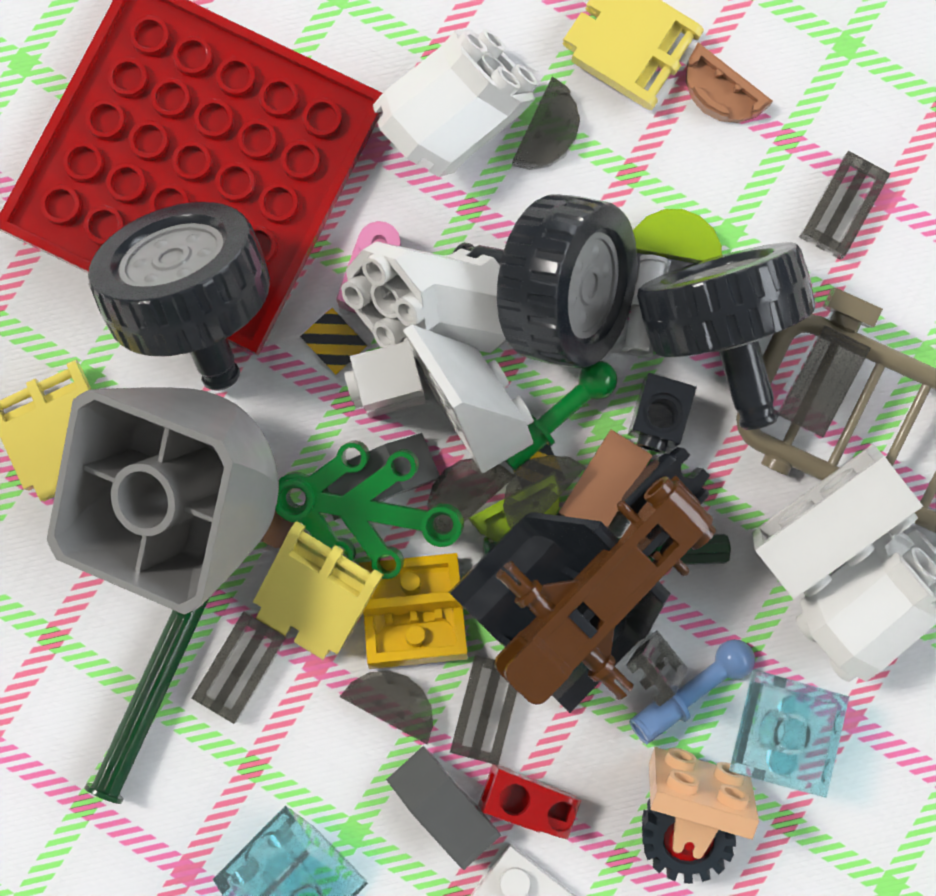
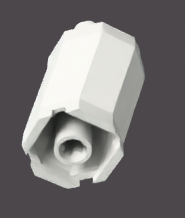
(455, 101)
(436, 292)
(875, 606)

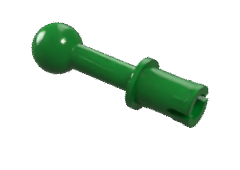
(594, 383)

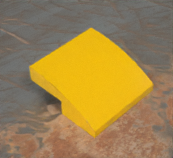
(415, 615)

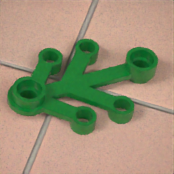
(359, 509)

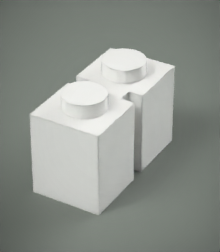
(385, 380)

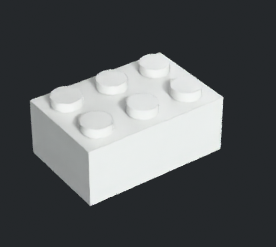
(836, 523)

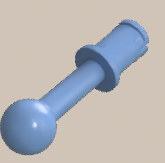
(732, 660)

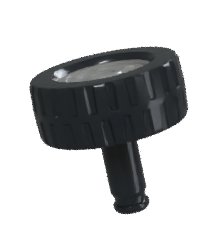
(565, 279)
(182, 285)
(726, 309)

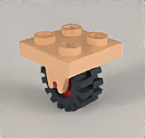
(695, 814)

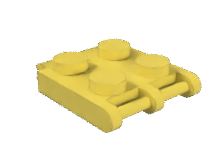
(630, 44)
(38, 430)
(314, 593)

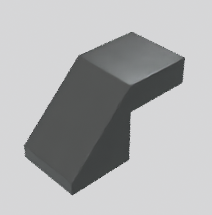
(425, 475)
(443, 808)

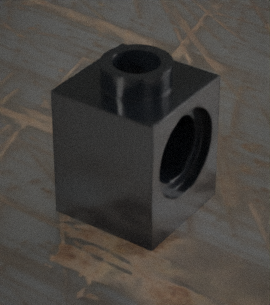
(670, 393)

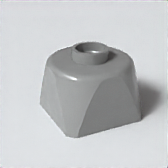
(162, 491)

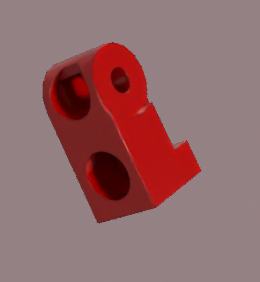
(528, 802)

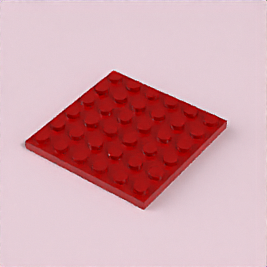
(193, 112)

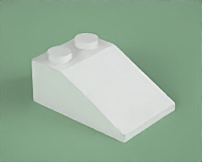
(472, 397)

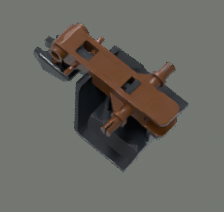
(576, 596)

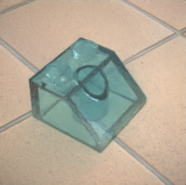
(789, 733)
(289, 860)

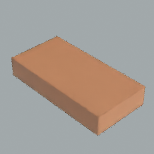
(606, 480)

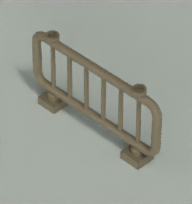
(847, 317)

